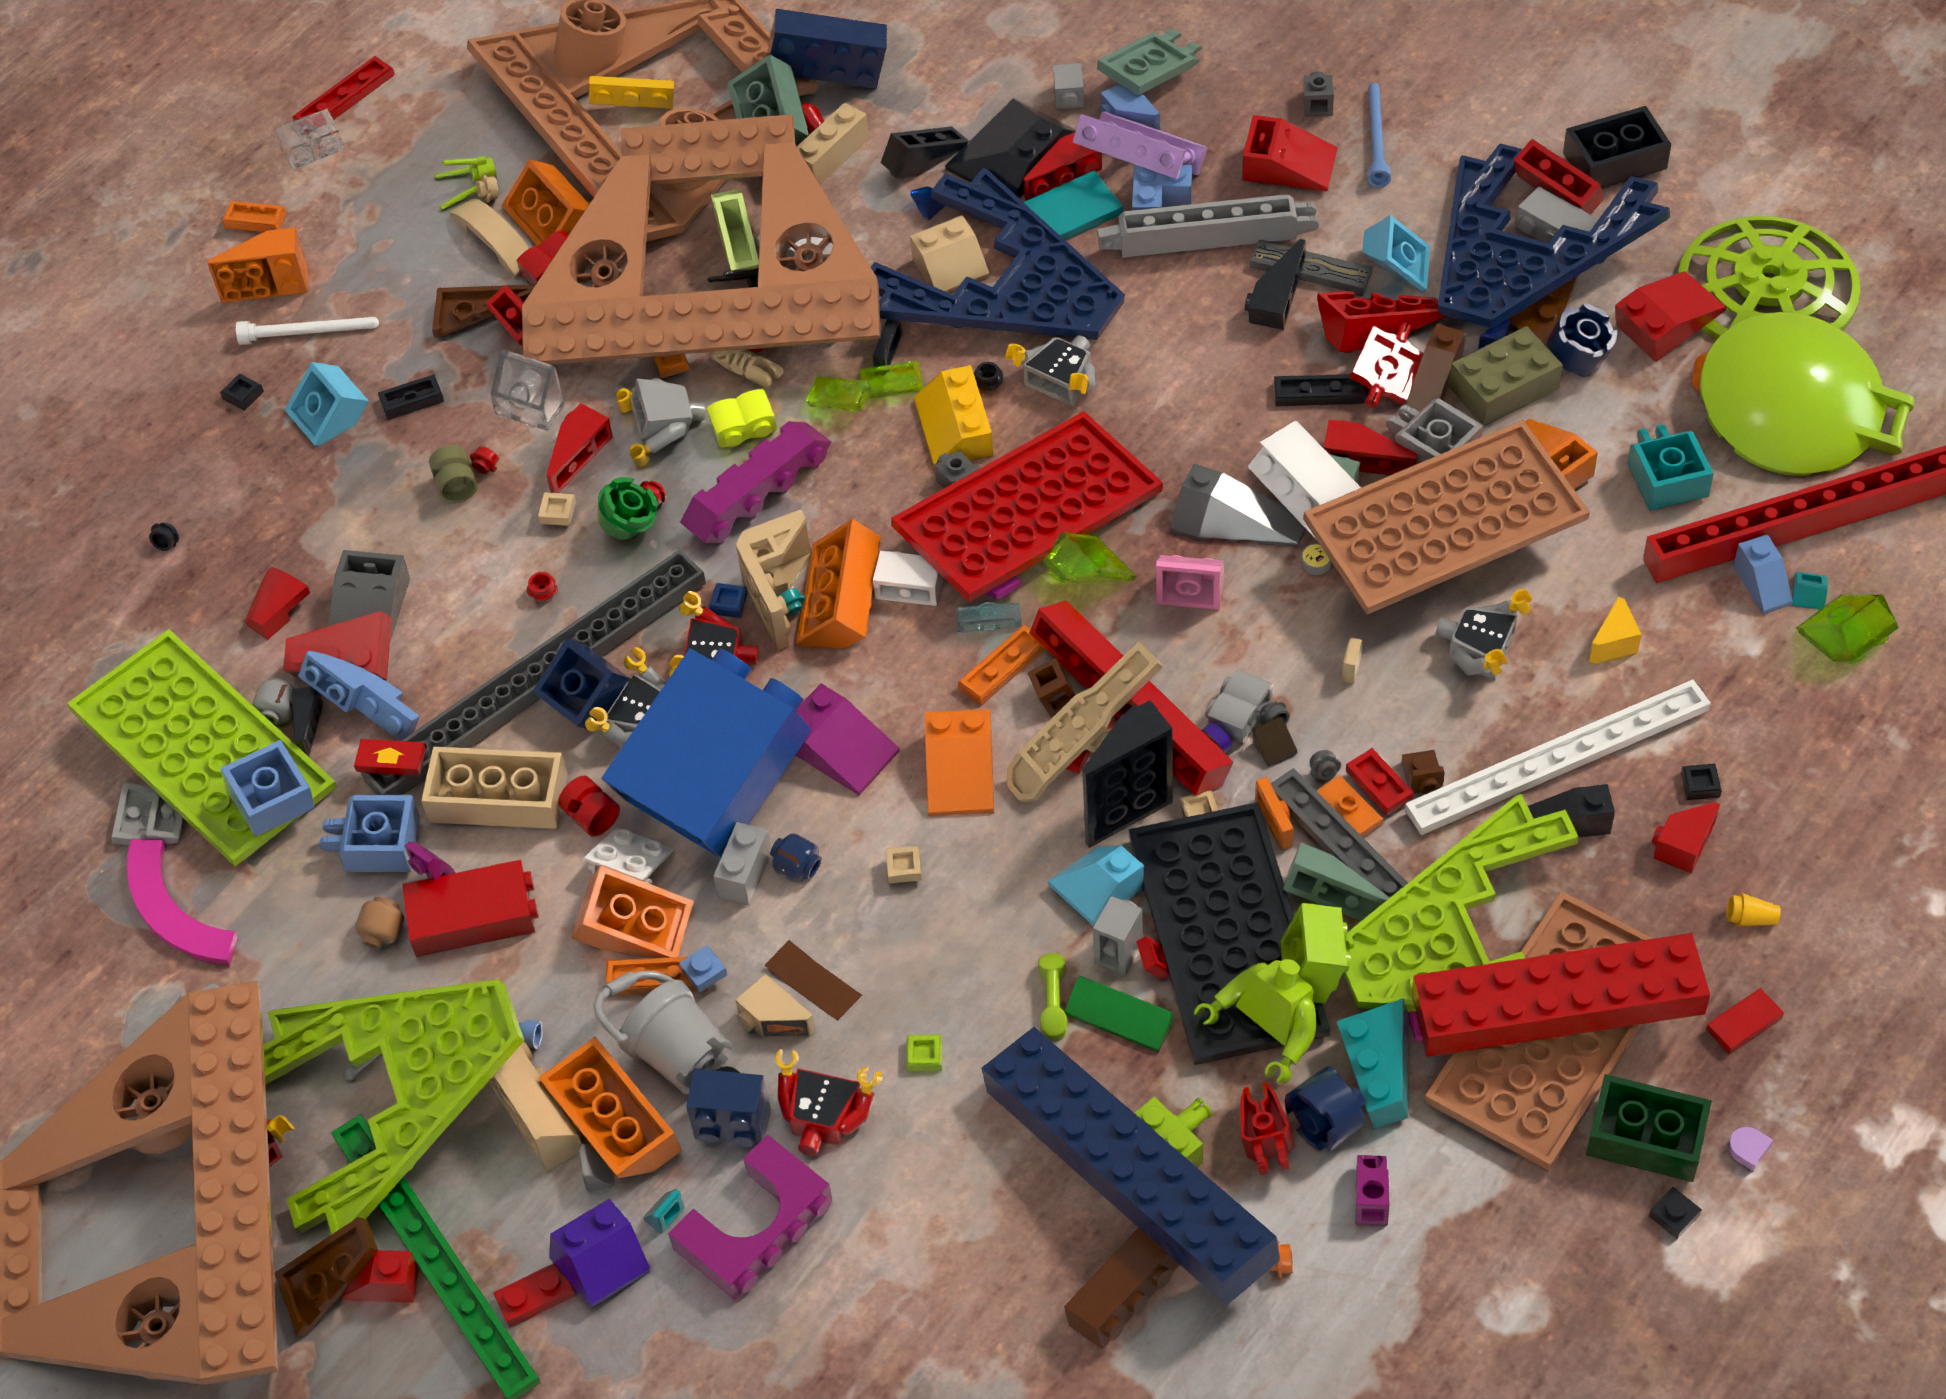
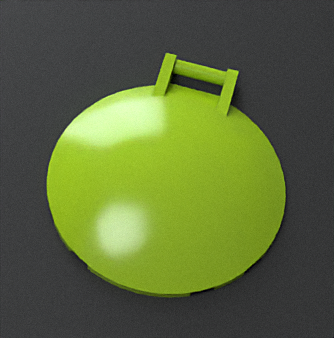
(1798, 395)

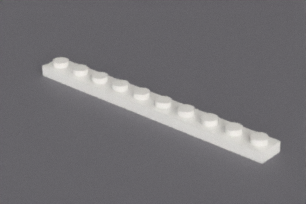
(1557, 757)

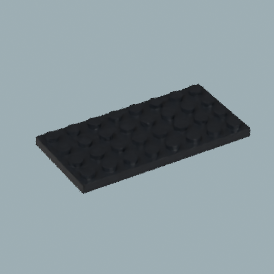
(1215, 915)

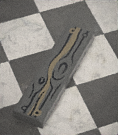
(1316, 268)

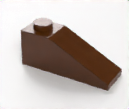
(1433, 374)

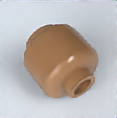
(379, 922)

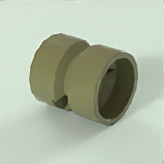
(453, 474)

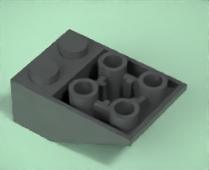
(368, 585)

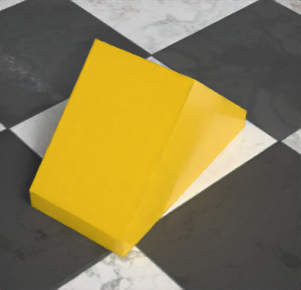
(1617, 636)

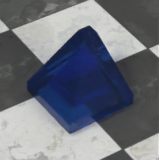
(925, 204)

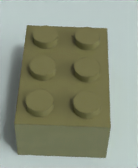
(1505, 375)

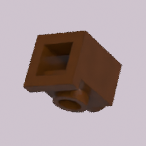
(1051, 686)

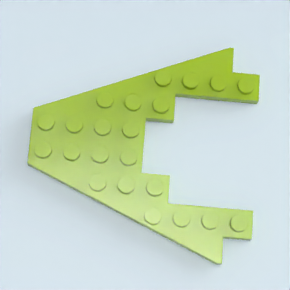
(1427, 920)
(438, 1055)

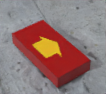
(390, 757)

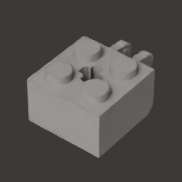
(1433, 429)

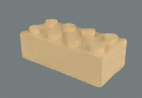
(494, 787)

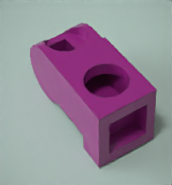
(1372, 1190)

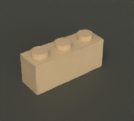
(834, 141)

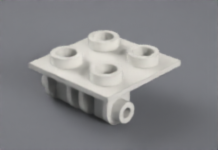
(628, 854)

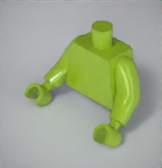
(1278, 1003)

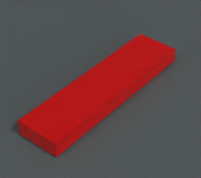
(350, 89)

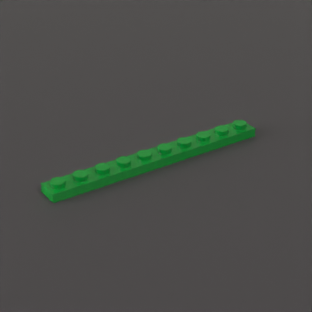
(445, 1273)

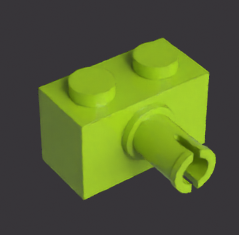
(1178, 1128)

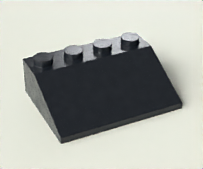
(1128, 773)

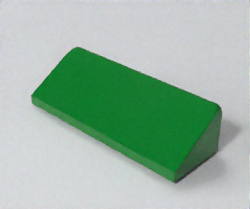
(1119, 1013)

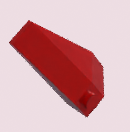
(1351, 318)

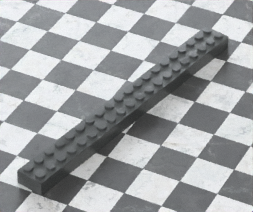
(512, 688)

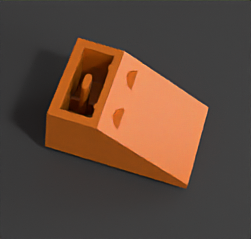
(261, 267)
(1567, 450)

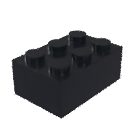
(1618, 147)

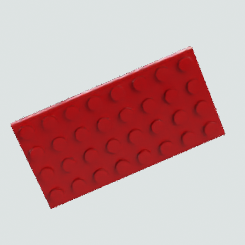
(1022, 502)

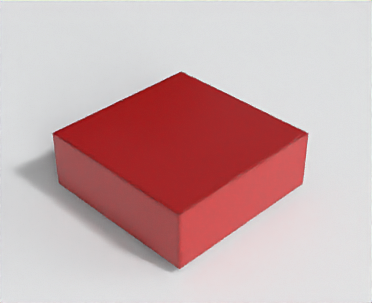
(1153, 957)

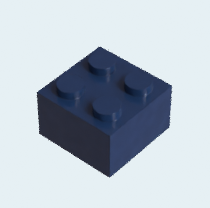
(579, 682)
(728, 1107)

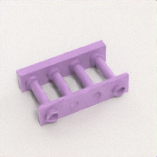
(1139, 144)

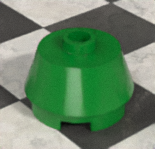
(626, 508)

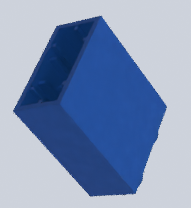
(709, 749)

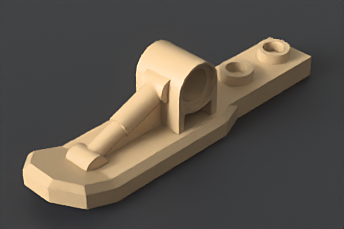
(1079, 725)

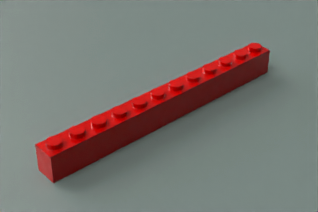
(1797, 514)

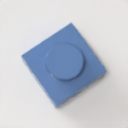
(703, 968)

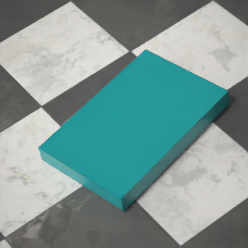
(1077, 205)

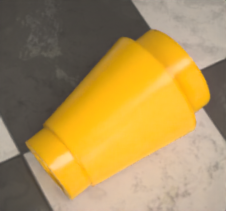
(1751, 911)

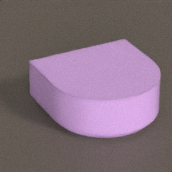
(1749, 1146)

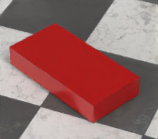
(1744, 1021)

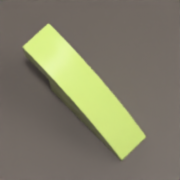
(735, 230)

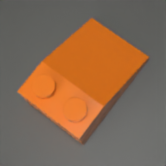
(959, 762)
(631, 916)

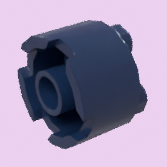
(1582, 339)
(1326, 1109)

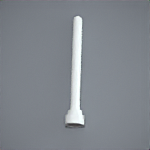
(250, 332)

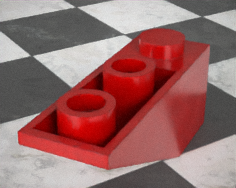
(1061, 165)

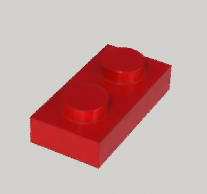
(1379, 781)
(533, 1294)

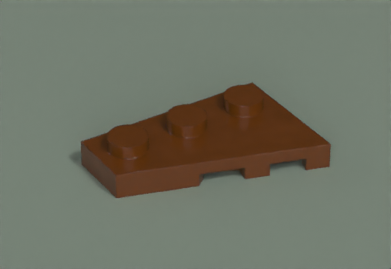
(323, 1273)

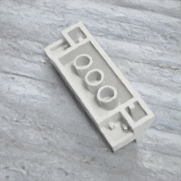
(1300, 471)

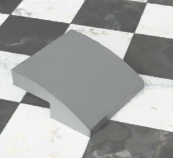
(145, 816)

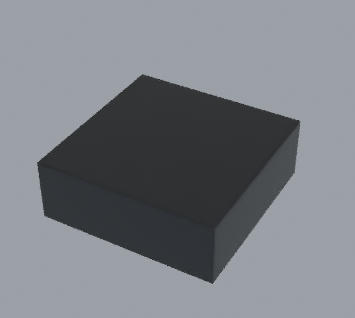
(241, 392)
(1701, 781)

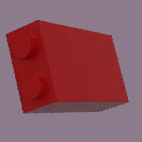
(469, 908)

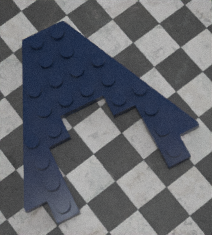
(1499, 273)
(1041, 291)

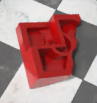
(273, 601)

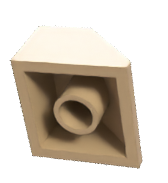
(948, 254)

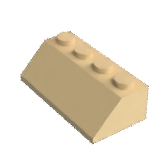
(535, 1110)

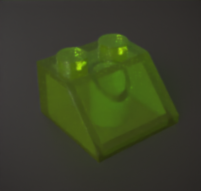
(1850, 626)

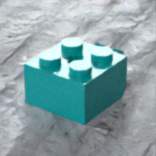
(1669, 468)

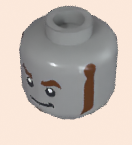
(275, 701)

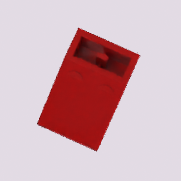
(1286, 155)

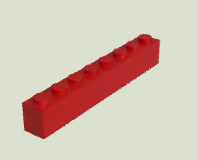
(1090, 656)

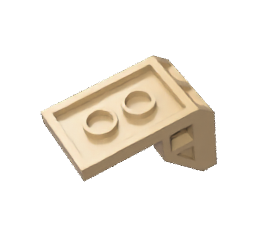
(776, 551)

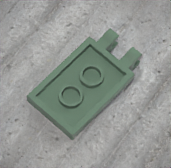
(1149, 61)

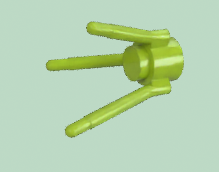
(477, 167)

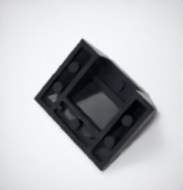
(1009, 145)

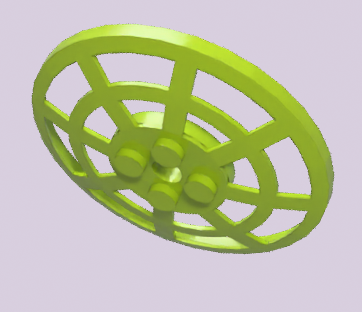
(1780, 260)

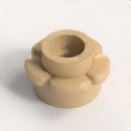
(487, 188)

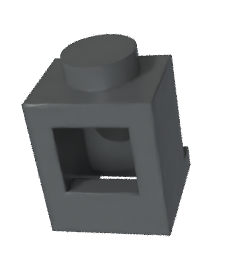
(1318, 87)
(953, 468)

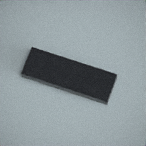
(1318, 390)

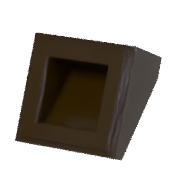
(1274, 741)

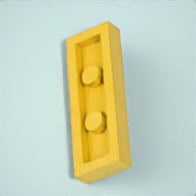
(631, 92)

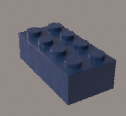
(829, 47)

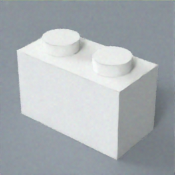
(906, 579)

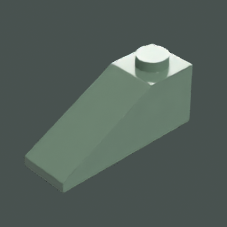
(1331, 883)

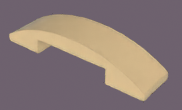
(493, 231)

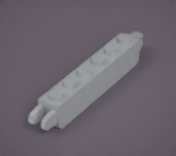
(1208, 225)

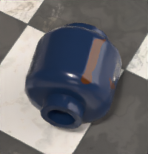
(795, 857)

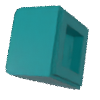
(1809, 590)
(665, 1210)

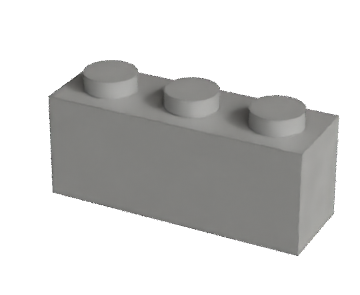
(1545, 213)

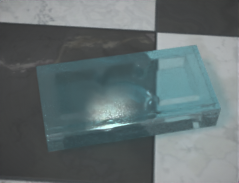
(988, 617)

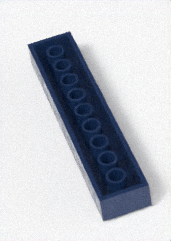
(1132, 1166)

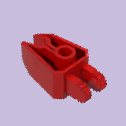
(1266, 1131)

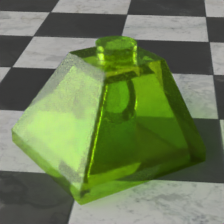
(1085, 560)

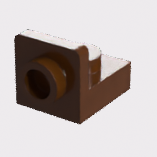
(1423, 771)

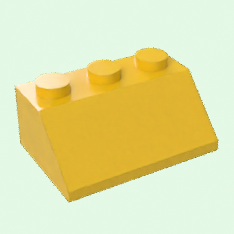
(954, 415)

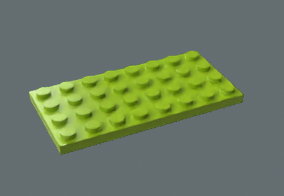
(178, 728)

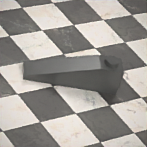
(1227, 509)

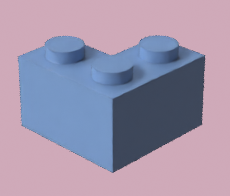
(1159, 190)

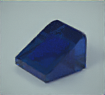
(1494, 334)

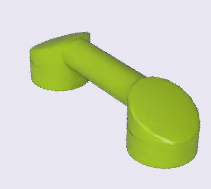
(1053, 1019)

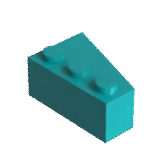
(1379, 1059)

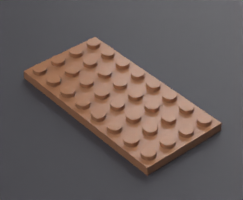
(1445, 516)
(1541, 1089)

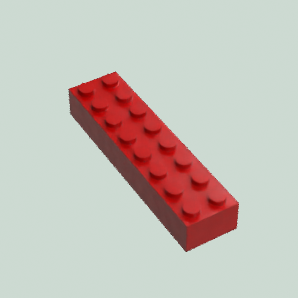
(1560, 994)

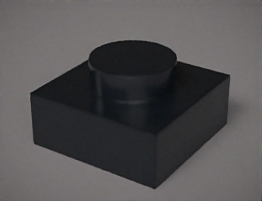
(1675, 1212)

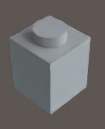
(1068, 86)

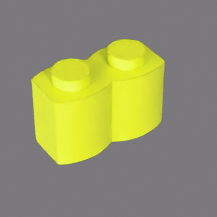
(741, 418)

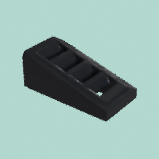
(306, 714)

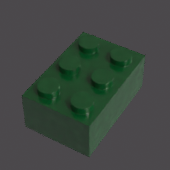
(1649, 1128)

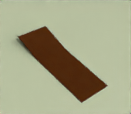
(812, 980)

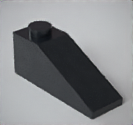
(919, 150)
(1276, 289)
(1587, 807)

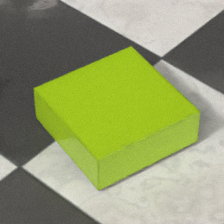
(924, 1052)

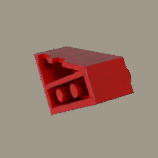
(356, 641)

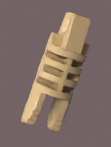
(749, 365)

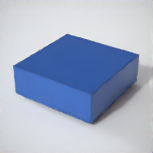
(728, 600)

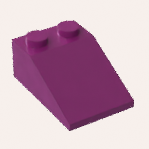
(843, 740)

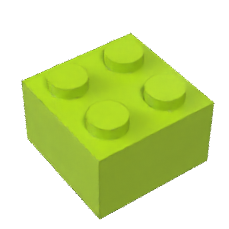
(1318, 946)

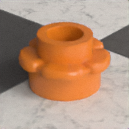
(1285, 1265)

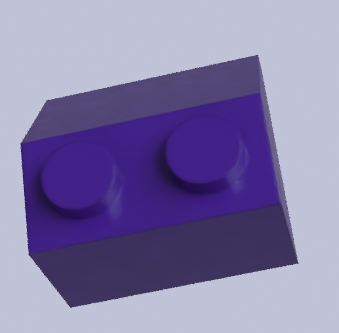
(598, 1253)

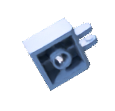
(373, 833)

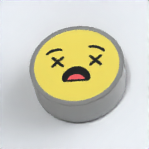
(1315, 560)

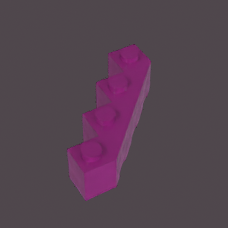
(744, 488)

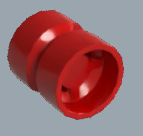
(589, 806)

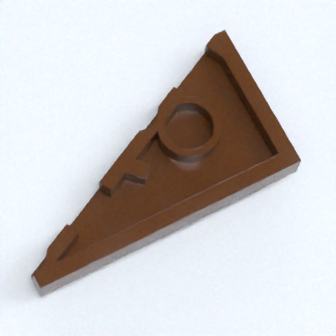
(466, 306)

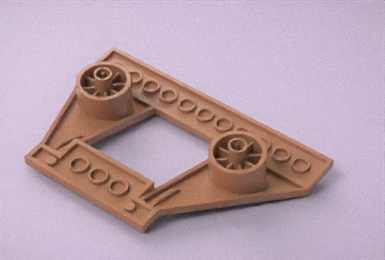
(552, 66)
(817, 303)
(222, 1286)

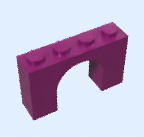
(738, 1261)

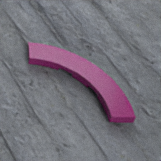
(164, 916)

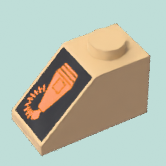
(773, 1011)

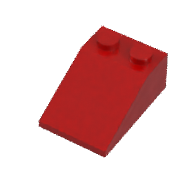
(1666, 313)

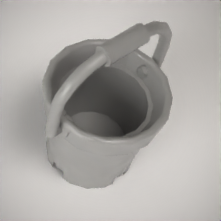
(666, 1029)

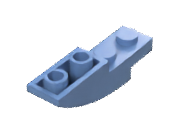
(357, 688)

